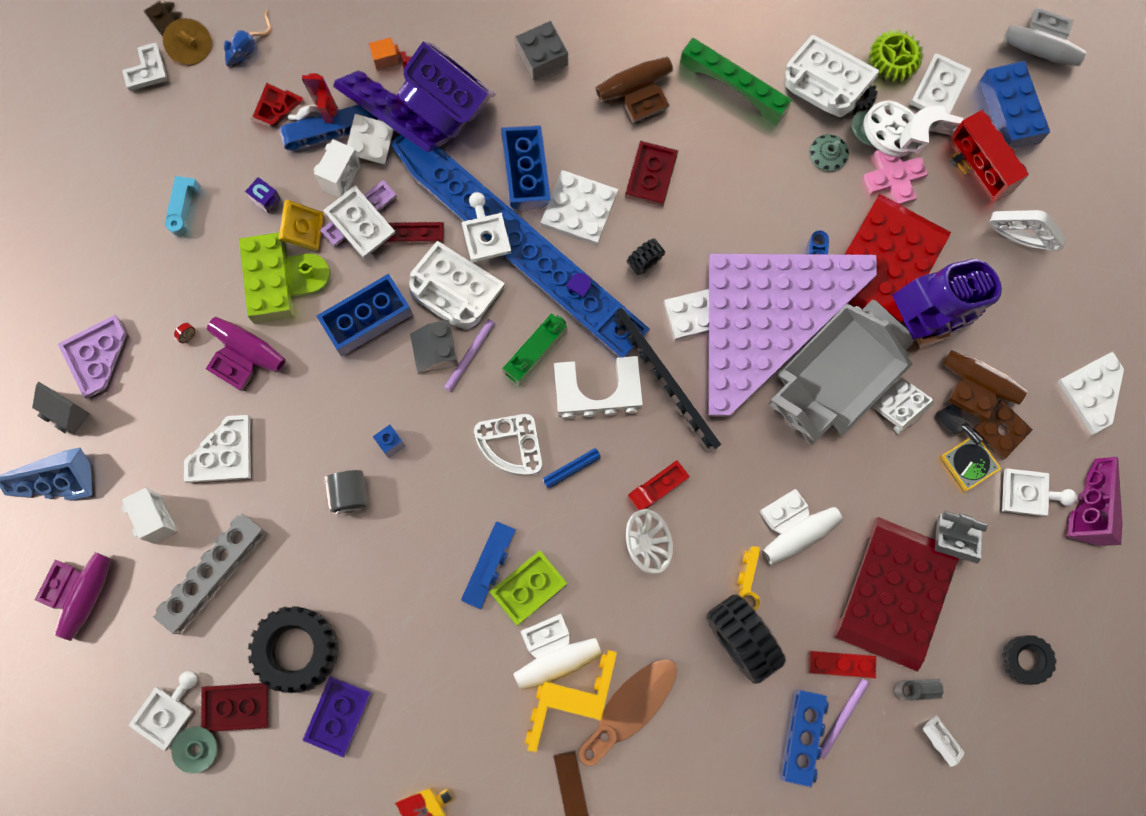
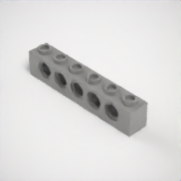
(207, 587)

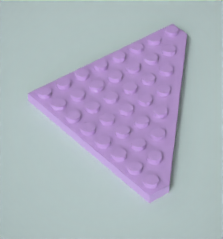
(767, 311)

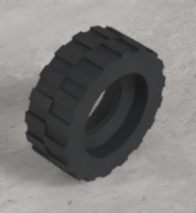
(1046, 660)

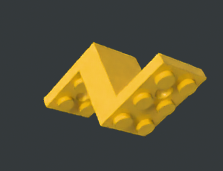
(571, 700)

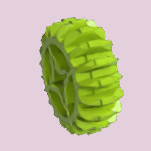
(908, 57)

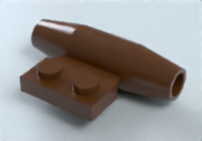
(639, 88)
(980, 385)

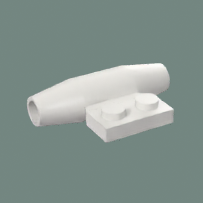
(796, 527)
(553, 653)

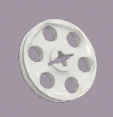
(889, 126)

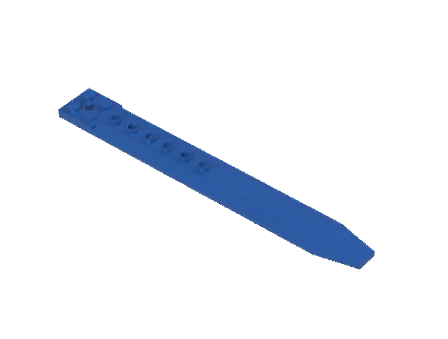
(529, 249)

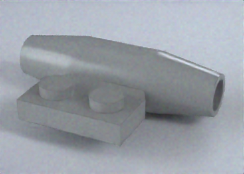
(1046, 38)

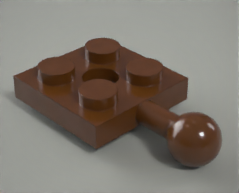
(1016, 430)

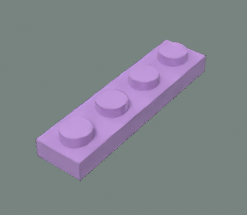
(378, 196)

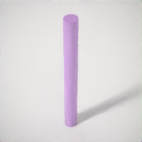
(469, 355)
(843, 718)

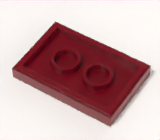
(651, 173)
(235, 707)

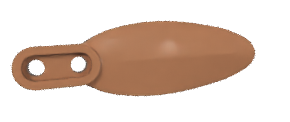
(631, 708)

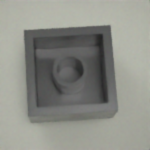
(542, 50)

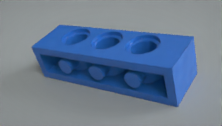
(791, 771)

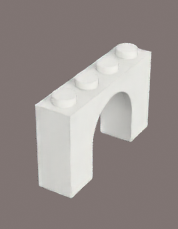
(573, 402)

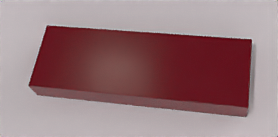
(416, 233)

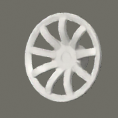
(643, 543)

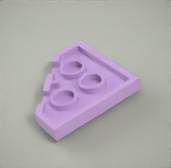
(94, 354)

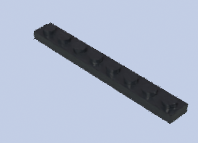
(671, 387)

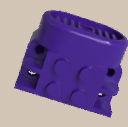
(442, 90)
(948, 298)

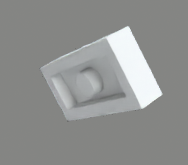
(943, 741)

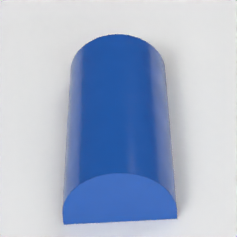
(525, 167)

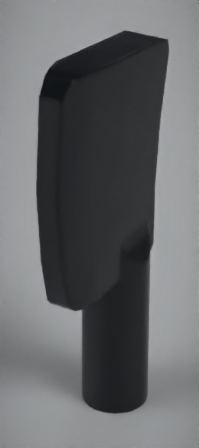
(956, 423)

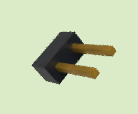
(960, 157)

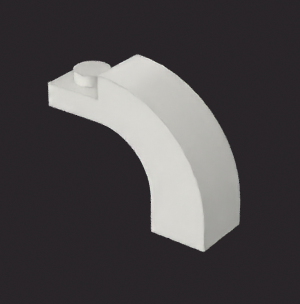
(933, 118)

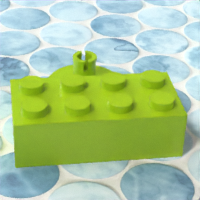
(275, 279)

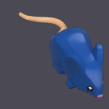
(242, 44)

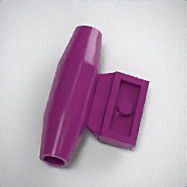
(241, 352)
(73, 592)

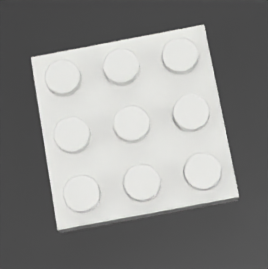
(579, 207)

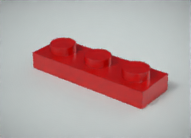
(842, 664)

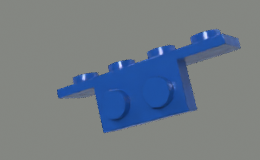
(486, 570)

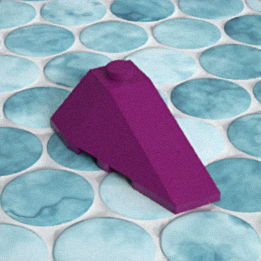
(1099, 508)

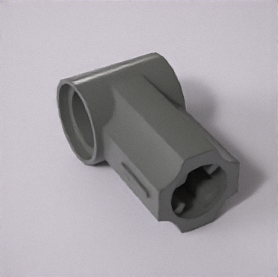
(919, 689)

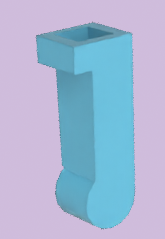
(179, 204)

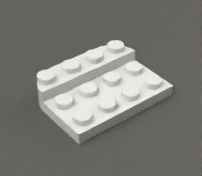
(828, 76)
(453, 287)

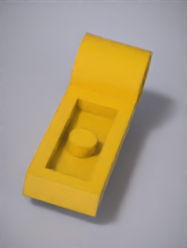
(746, 577)

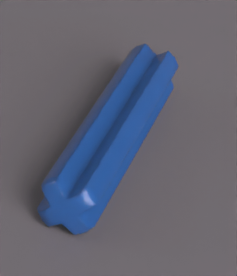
(571, 468)

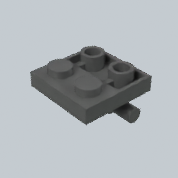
(959, 536)

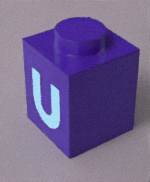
(263, 195)

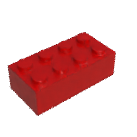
(989, 155)

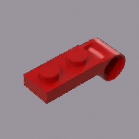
(658, 486)

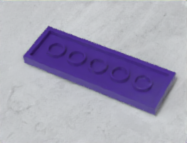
(390, 110)

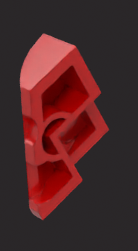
(274, 105)

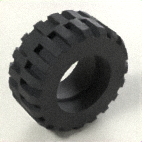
(746, 638)
(264, 645)

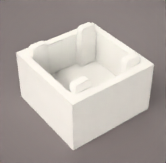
(337, 168)
(148, 516)

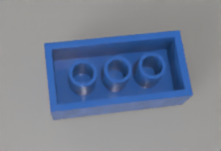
(1014, 105)
(365, 315)

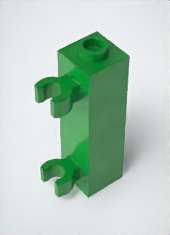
(535, 349)

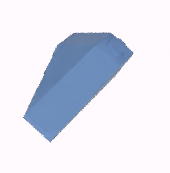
(61, 475)

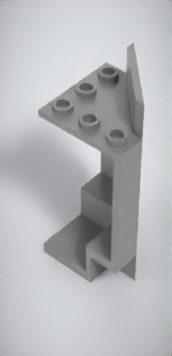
(843, 371)

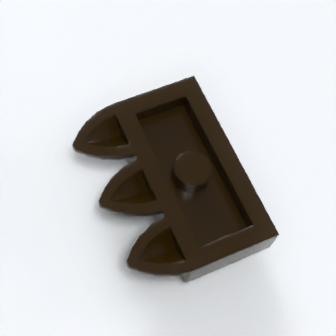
(161, 15)

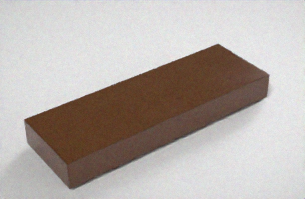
(570, 784)

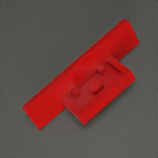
(321, 96)

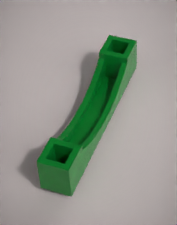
(704, 60)

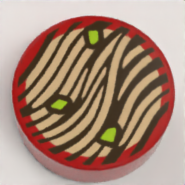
(184, 332)

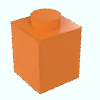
(384, 53)

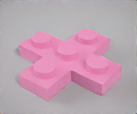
(896, 177)

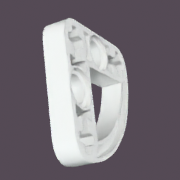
(1012, 223)
(515, 430)

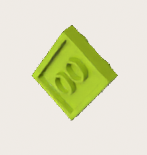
(528, 588)

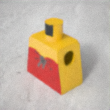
(425, 803)

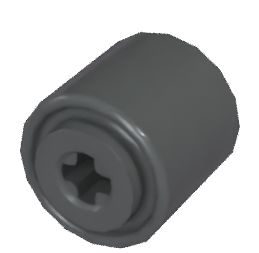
(346, 491)

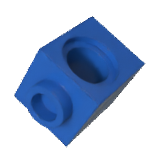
(389, 441)

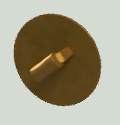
(187, 41)

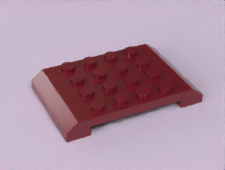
(897, 595)

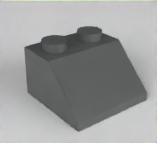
(434, 347)
(58, 409)

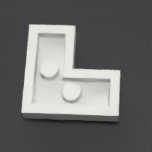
(149, 72)

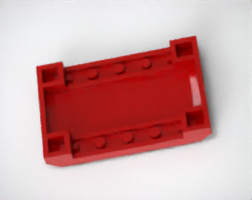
(903, 247)

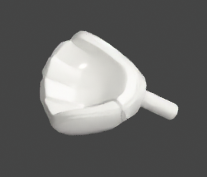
(305, 112)

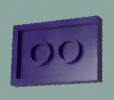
(337, 716)

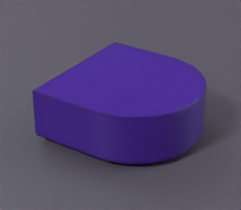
(579, 284)

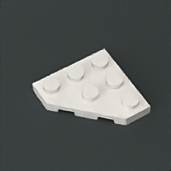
(1095, 391)
(222, 453)

